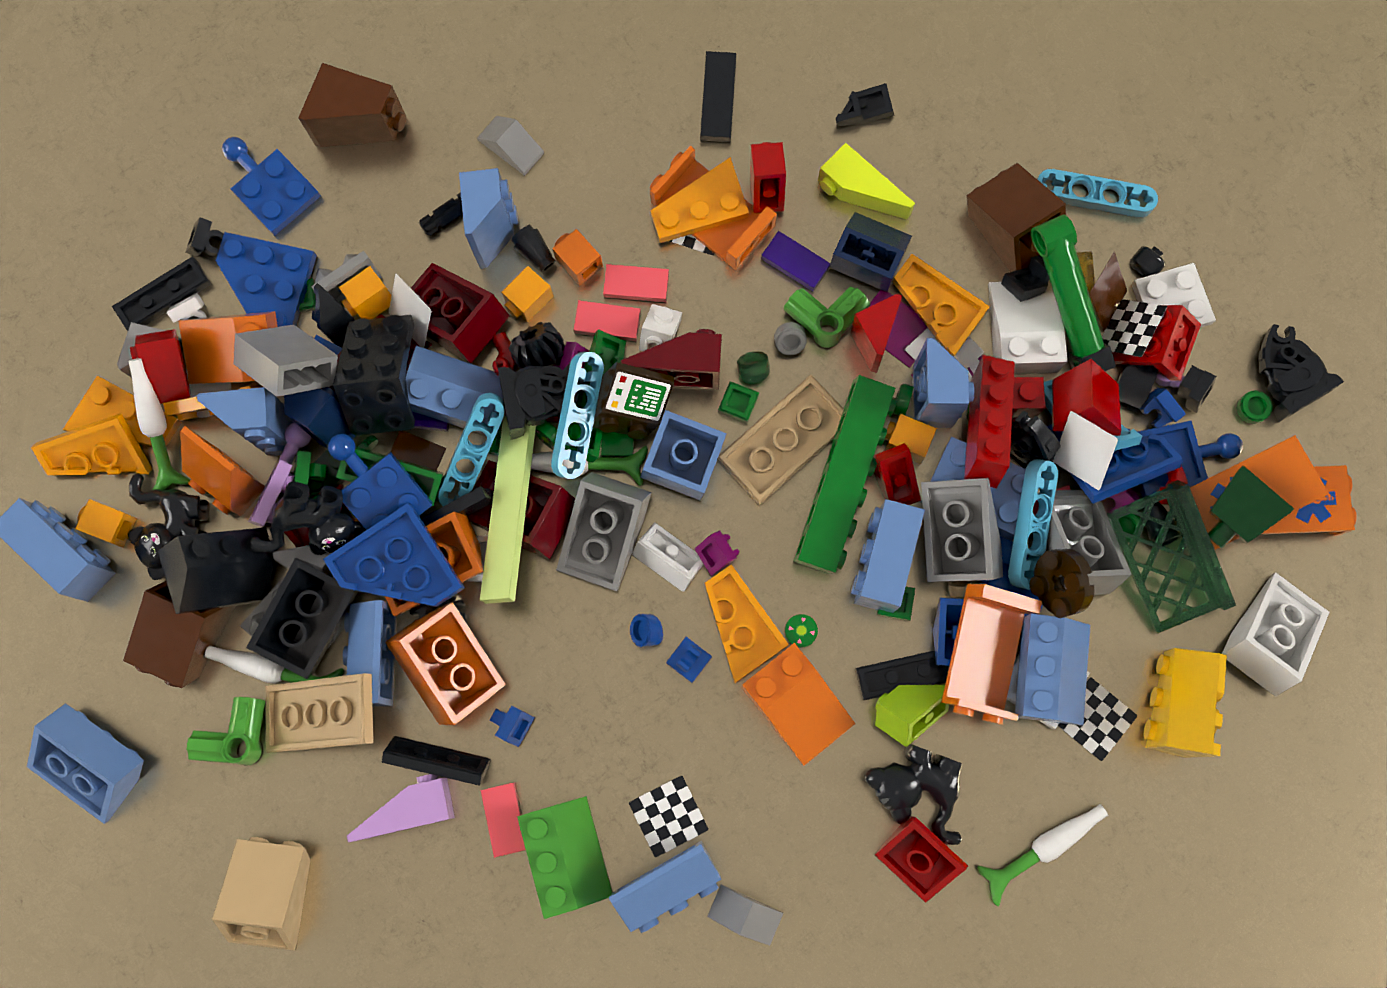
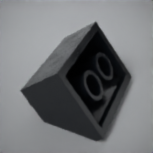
(216, 570)
(302, 618)

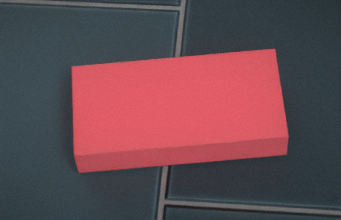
(636, 283)
(612, 319)
(501, 813)

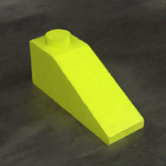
(859, 183)

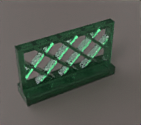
(1200, 552)

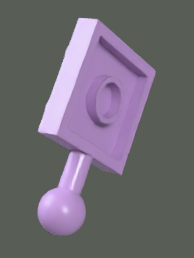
(280, 475)

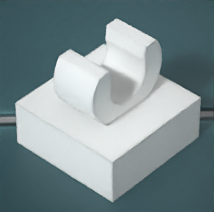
(187, 308)

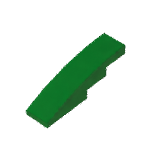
(611, 351)

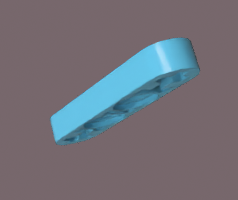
(1095, 198)
(571, 413)
(467, 450)
(1028, 523)

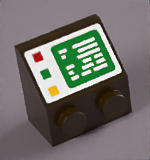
(632, 400)

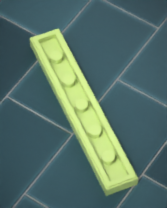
(507, 516)

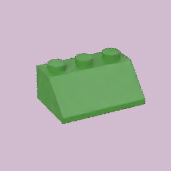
(565, 857)

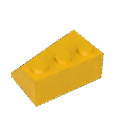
(1186, 702)

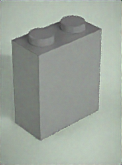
(285, 360)

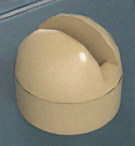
(958, 588)

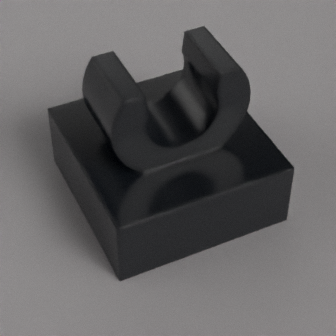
(200, 238)

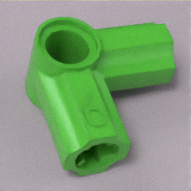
(814, 315)
(222, 747)

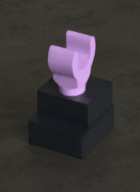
(1192, 387)

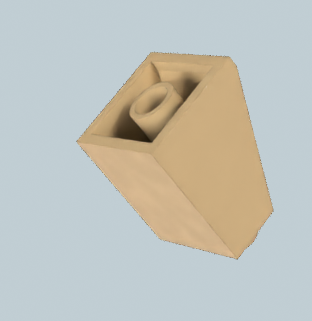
(263, 894)

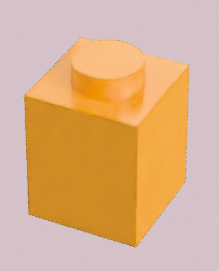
(365, 295)
(526, 295)
(912, 433)
(105, 523)

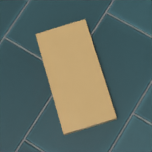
(783, 440)
(319, 713)

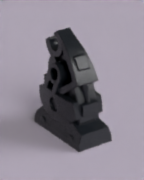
(1293, 372)
(533, 395)
(1031, 440)

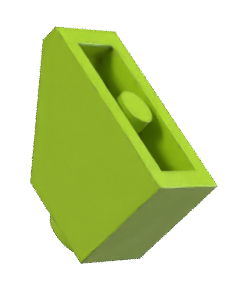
(910, 711)

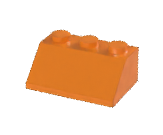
(460, 547)
(445, 664)

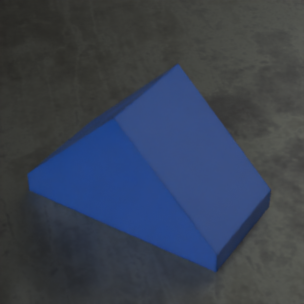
(945, 628)

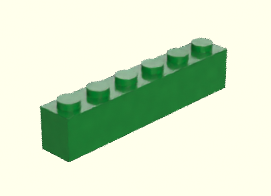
(845, 474)

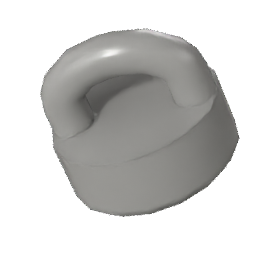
(790, 338)

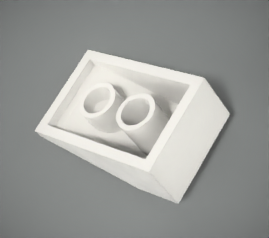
(1027, 330)
(1276, 636)

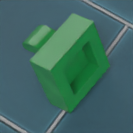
(304, 470)

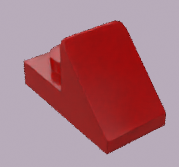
(897, 475)

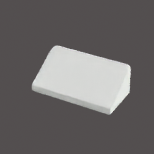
(668, 556)

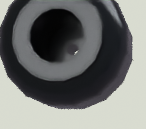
(1148, 261)

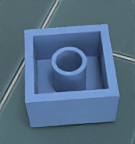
(683, 455)

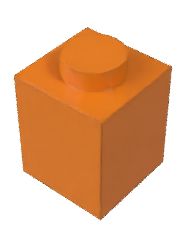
(577, 256)

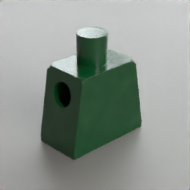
(1246, 509)

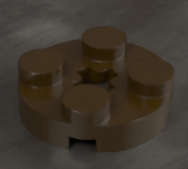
(1048, 586)

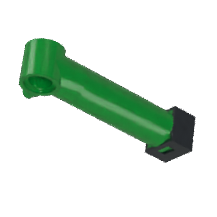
(1056, 244)

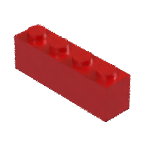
(990, 420)

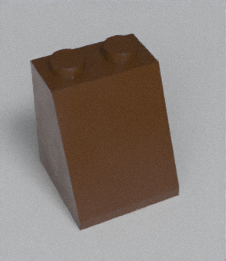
(350, 109)
(1009, 209)
(173, 643)

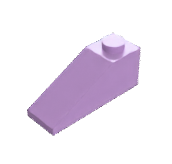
(413, 807)

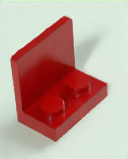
(1169, 345)

